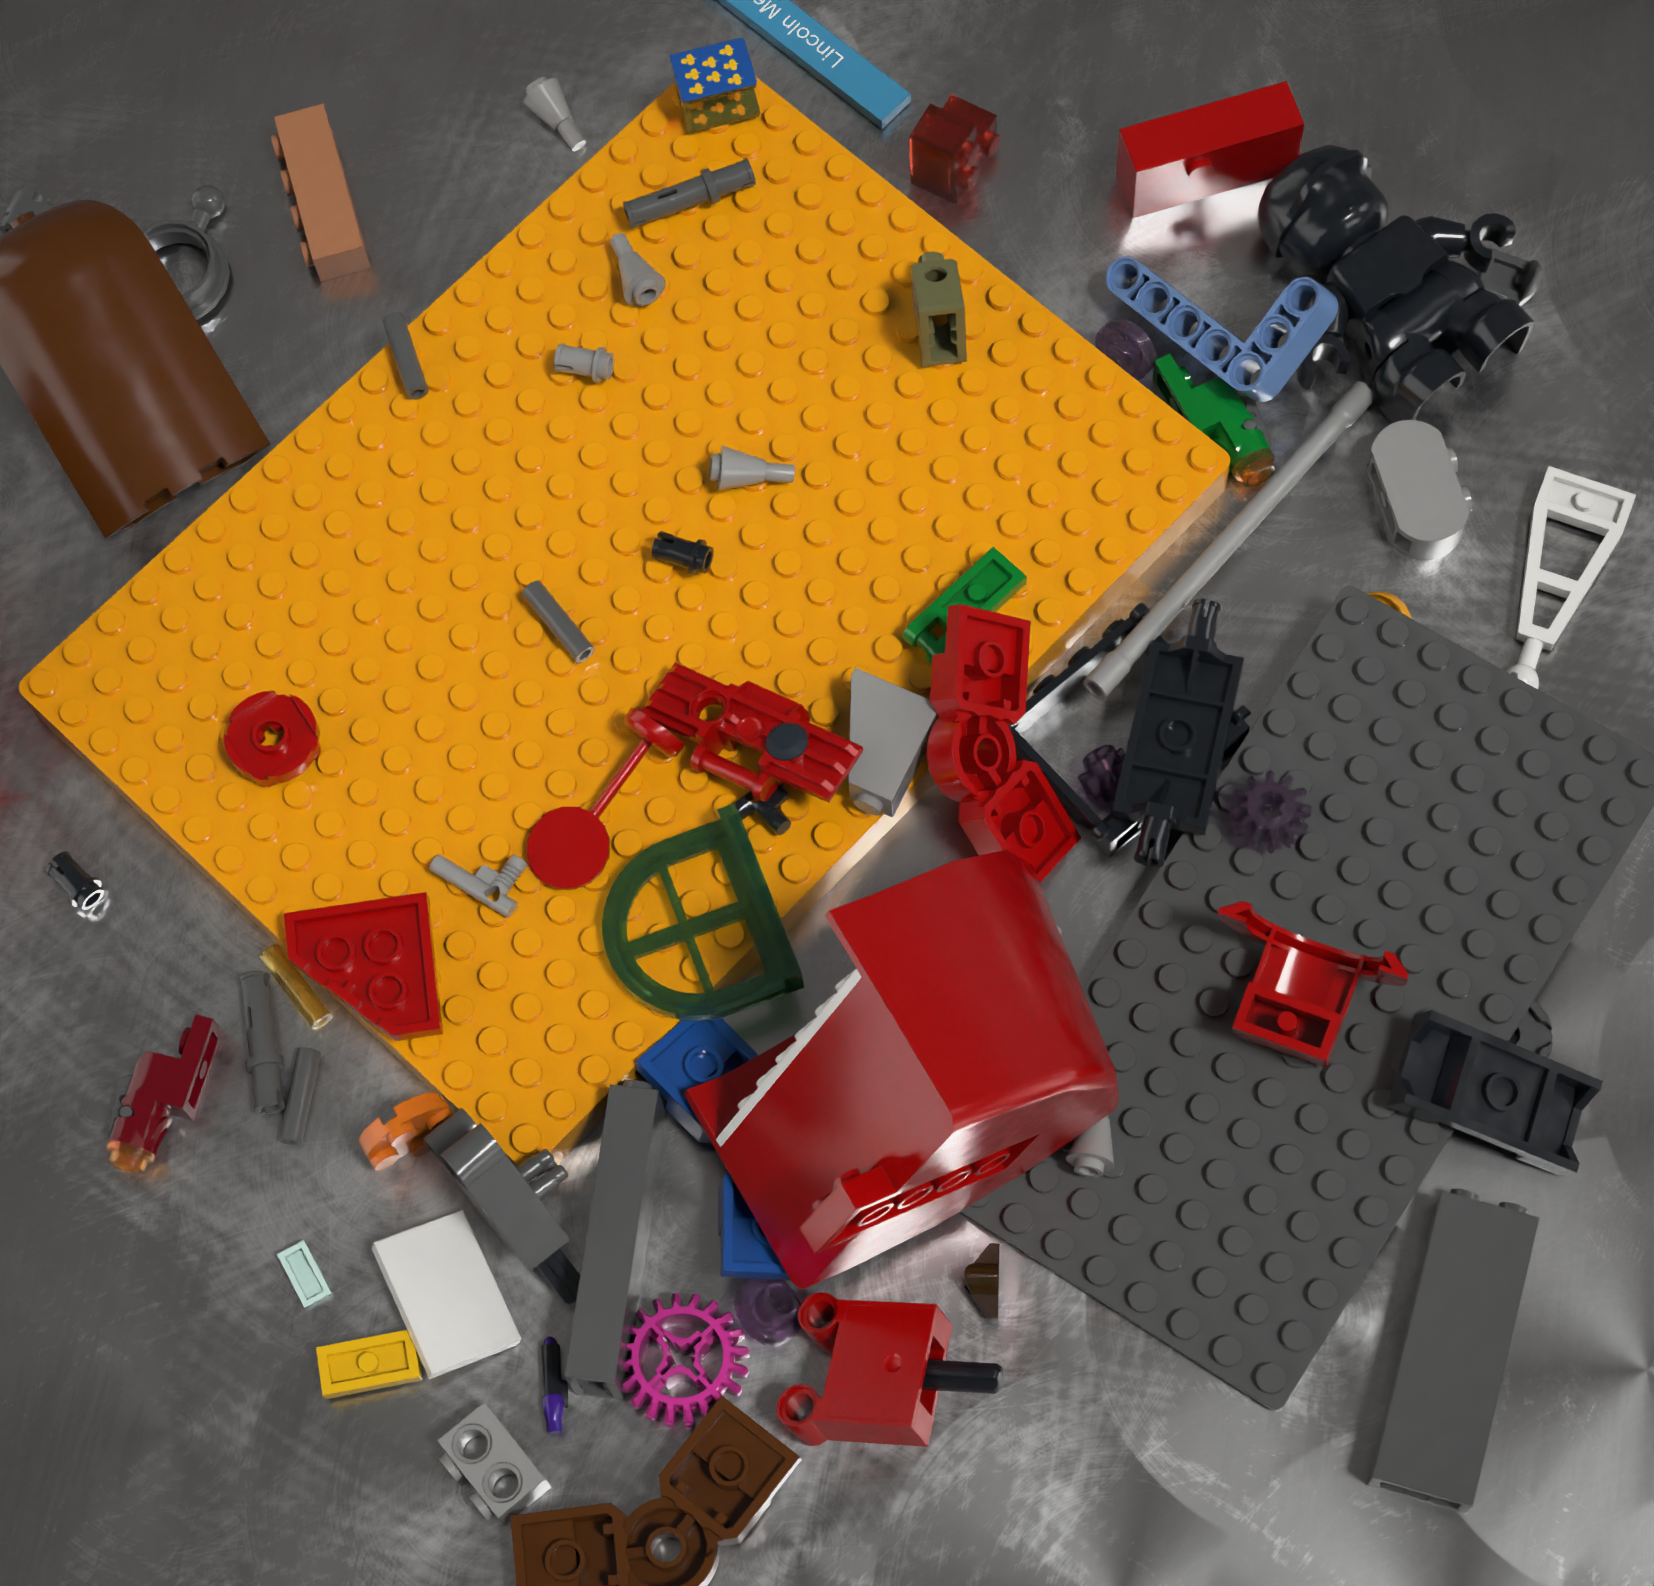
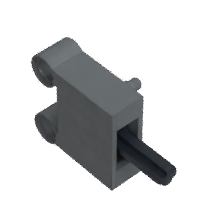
(509, 1196)

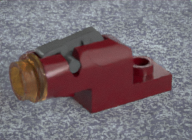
(160, 1089)

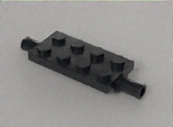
(1178, 735)

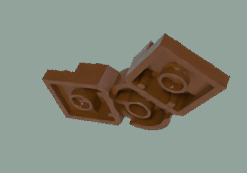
(709, 1500)

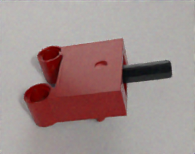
(880, 1373)

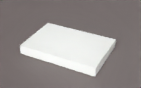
(446, 1294)

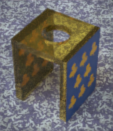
(715, 85)

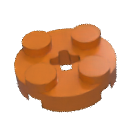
(404, 1132)

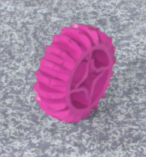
(697, 1343)

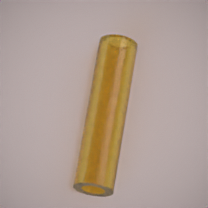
(295, 987)

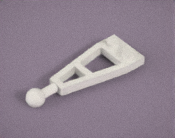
(1582, 505)

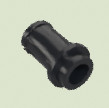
(683, 552)
(80, 886)

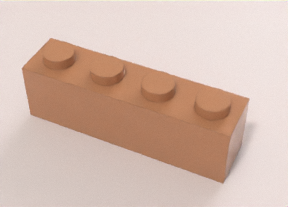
(321, 193)

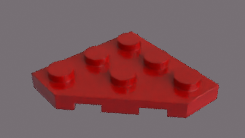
(373, 960)

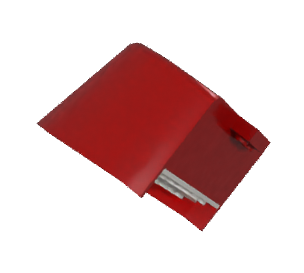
(923, 1078)

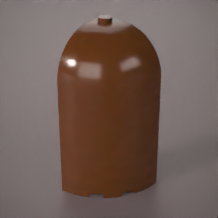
(115, 364)

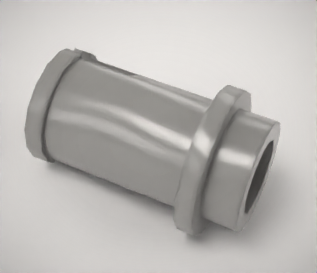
(584, 362)

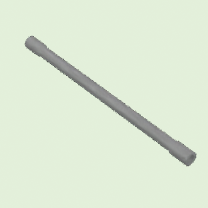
(1119, 662)

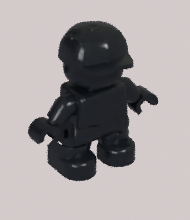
(1391, 282)

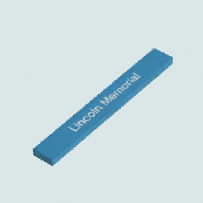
(824, 57)

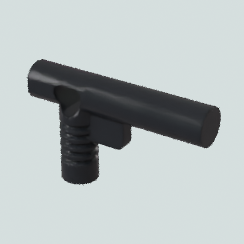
(766, 810)

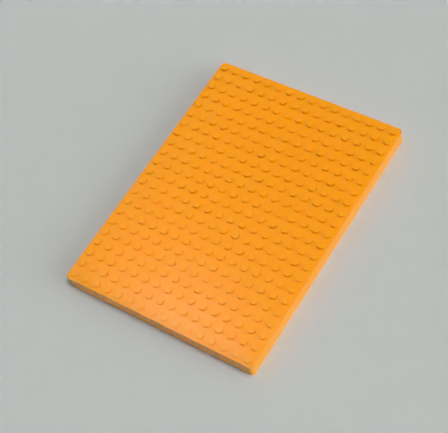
(395, 539)

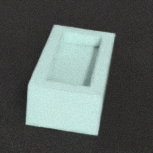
(304, 1273)

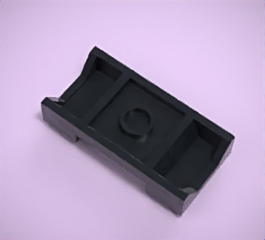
(1492, 1091)

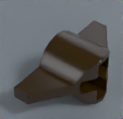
(983, 1281)

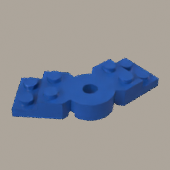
(681, 1060)

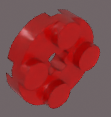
(279, 762)

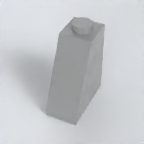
(894, 735)

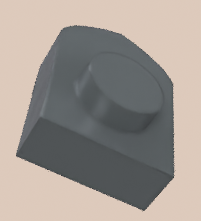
(1512, 277)

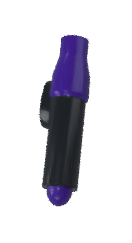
(554, 1387)

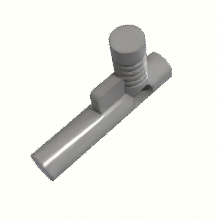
(484, 882)

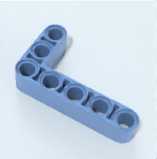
(1211, 336)

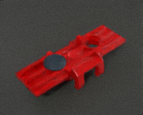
(759, 719)

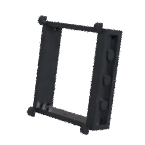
(1111, 832)

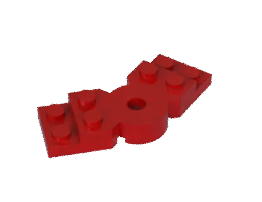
(972, 752)

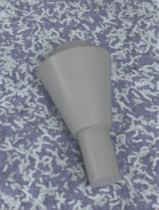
(549, 104)
(639, 279)
(739, 469)
(1093, 1150)

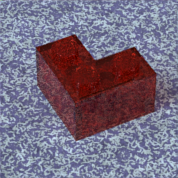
(950, 147)

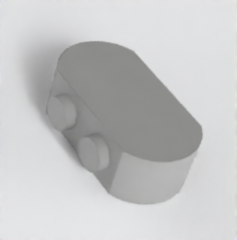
(1418, 489)

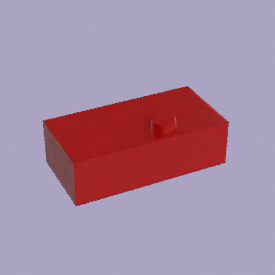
(1208, 149)

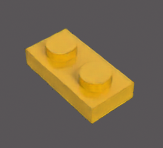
(368, 1364)

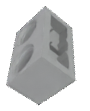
(500, 1459)

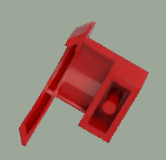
(1301, 987)

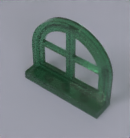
(753, 905)

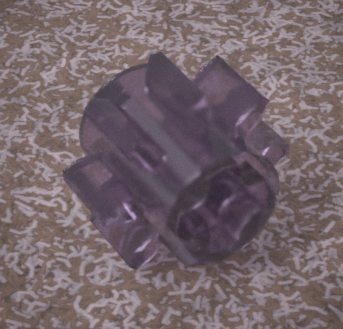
(1102, 772)

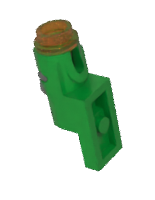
(1222, 416)

